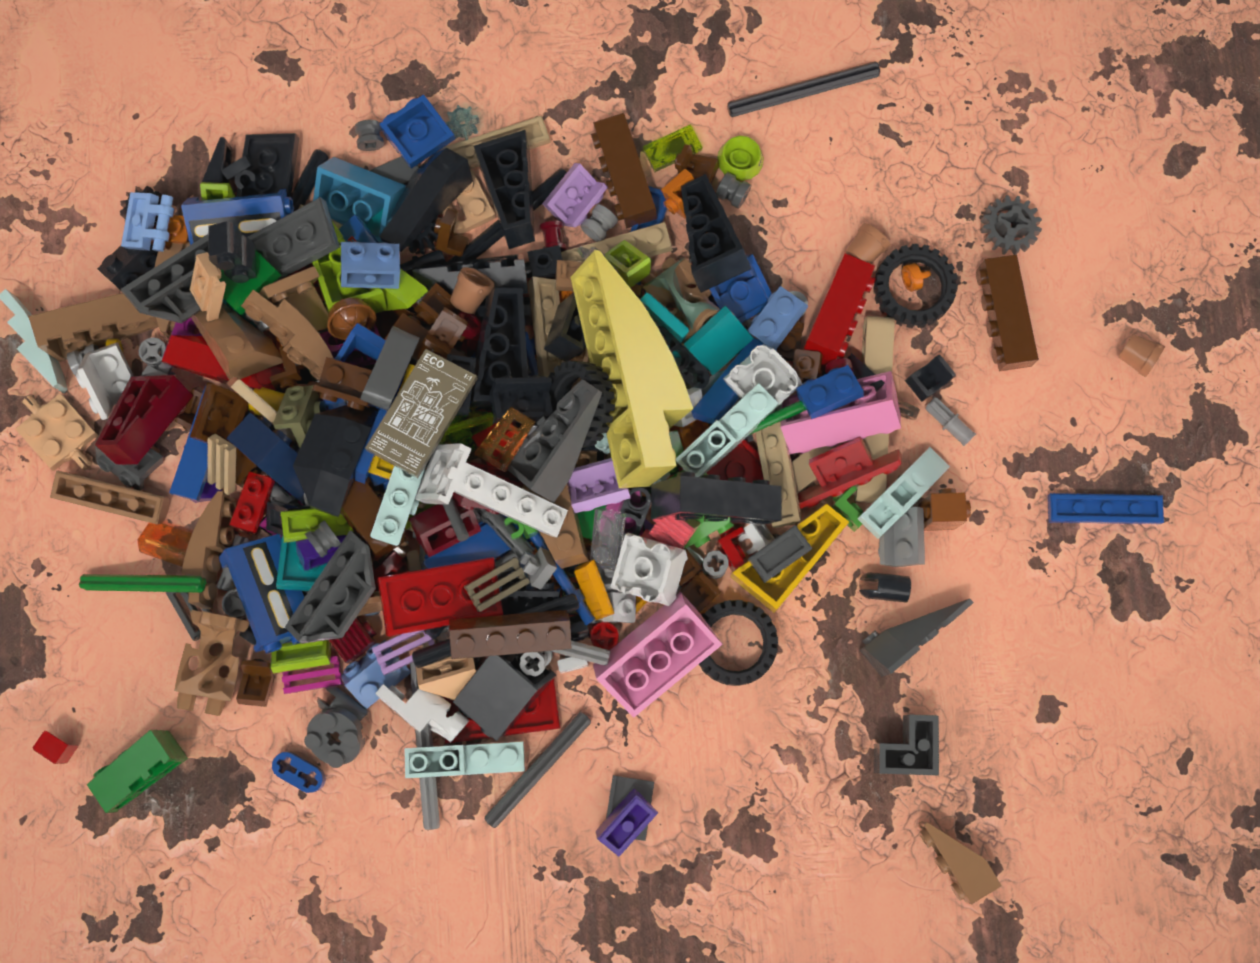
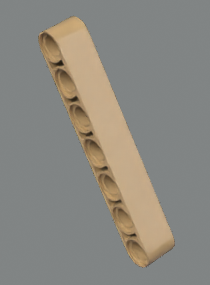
(878, 357)

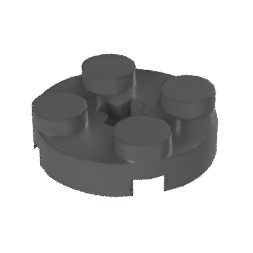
(331, 751)

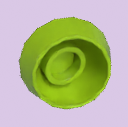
(741, 158)

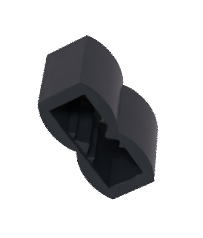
(232, 252)

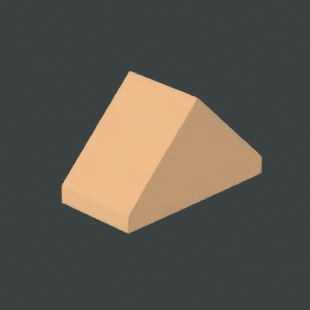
(446, 676)

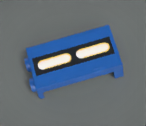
(246, 212)
(255, 577)

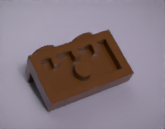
(343, 382)

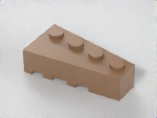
(87, 324)
(569, 545)

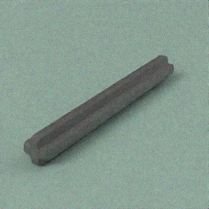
(537, 770)

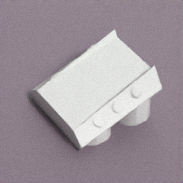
(768, 370)
(649, 569)

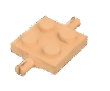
(56, 432)

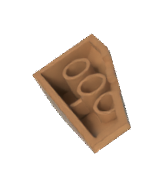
(237, 343)

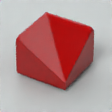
(54, 748)

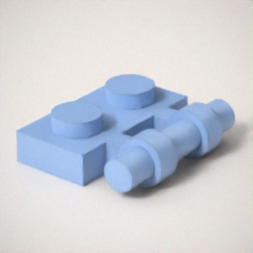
(141, 219)

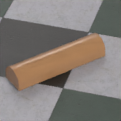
(109, 497)

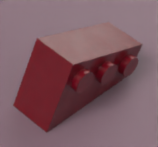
(141, 417)

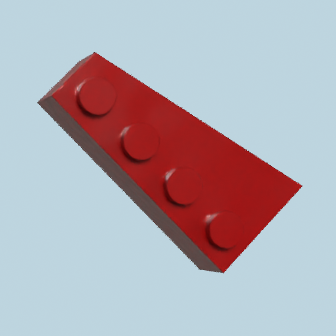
(839, 309)

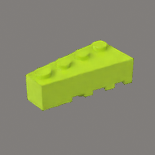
(330, 282)

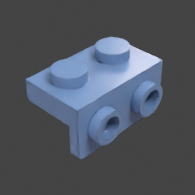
(777, 318)
(366, 676)

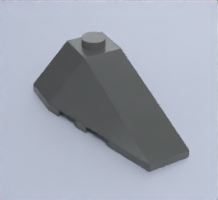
(553, 448)
(898, 644)

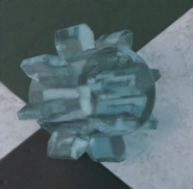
(459, 115)

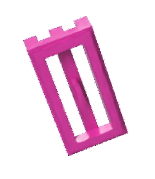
(287, 678)

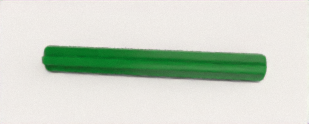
(142, 583)

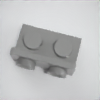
(904, 541)

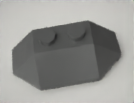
(166, 288)
(336, 594)

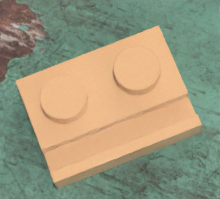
(206, 286)

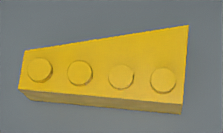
(820, 532)

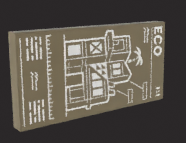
(421, 413)

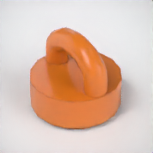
(913, 276)

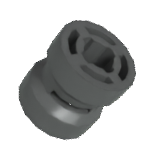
(733, 190)

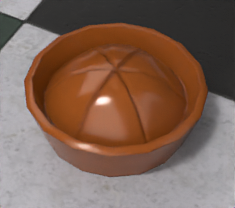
(346, 314)

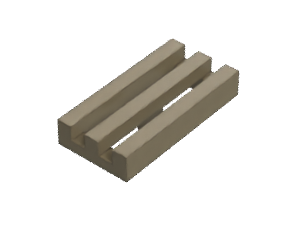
(518, 572)

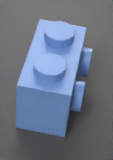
(370, 265)

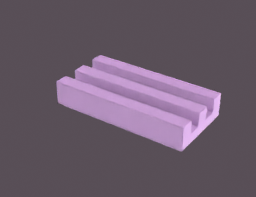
(390, 643)

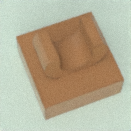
(564, 271)

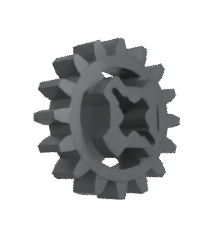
(1022, 221)

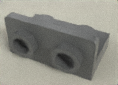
(131, 475)

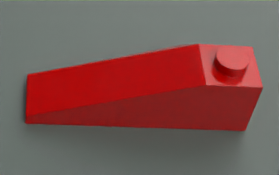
(195, 356)

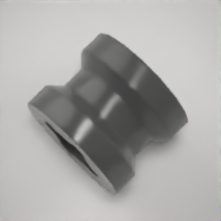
(369, 135)
(323, 539)

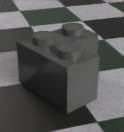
(918, 752)

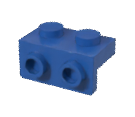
(829, 391)

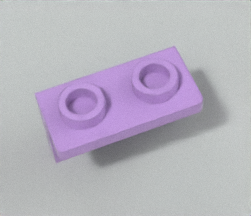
(574, 196)
(595, 486)

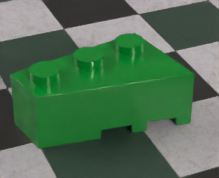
(136, 770)

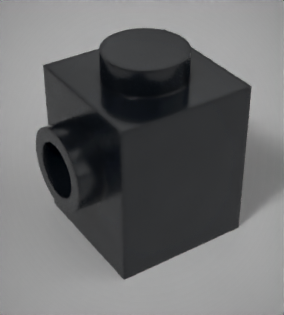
(543, 262)

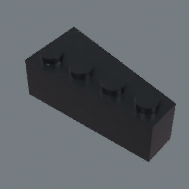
(716, 499)

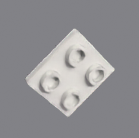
(105, 377)

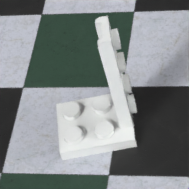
(451, 473)

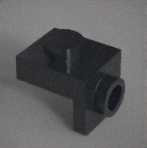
(930, 378)

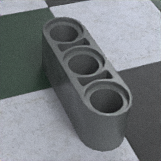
(389, 368)

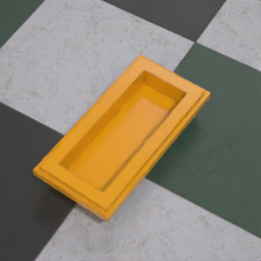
(593, 590)

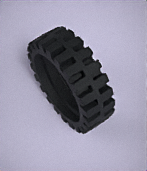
(929, 258)
(563, 380)
(768, 633)

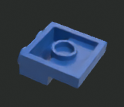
(416, 131)
(743, 294)

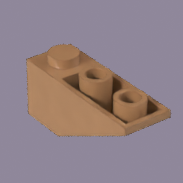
(968, 870)

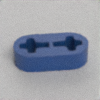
(302, 766)

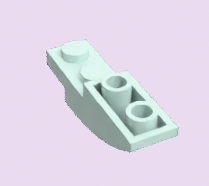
(727, 432)
(903, 493)
(464, 759)

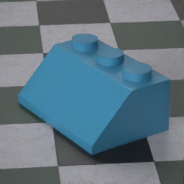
(356, 191)

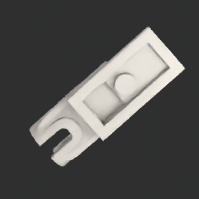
(424, 709)

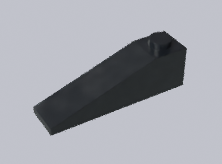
(426, 196)

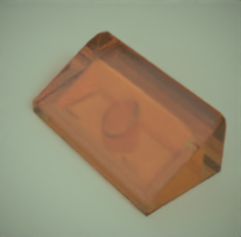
(164, 543)

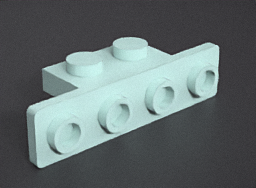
(396, 506)

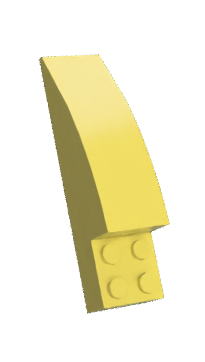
(641, 369)

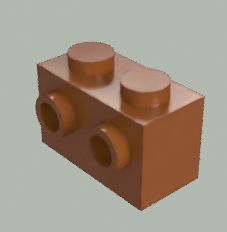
(945, 510)

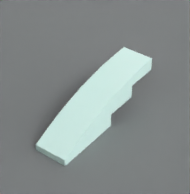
(43, 362)

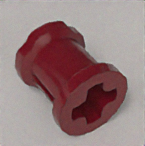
(553, 234)

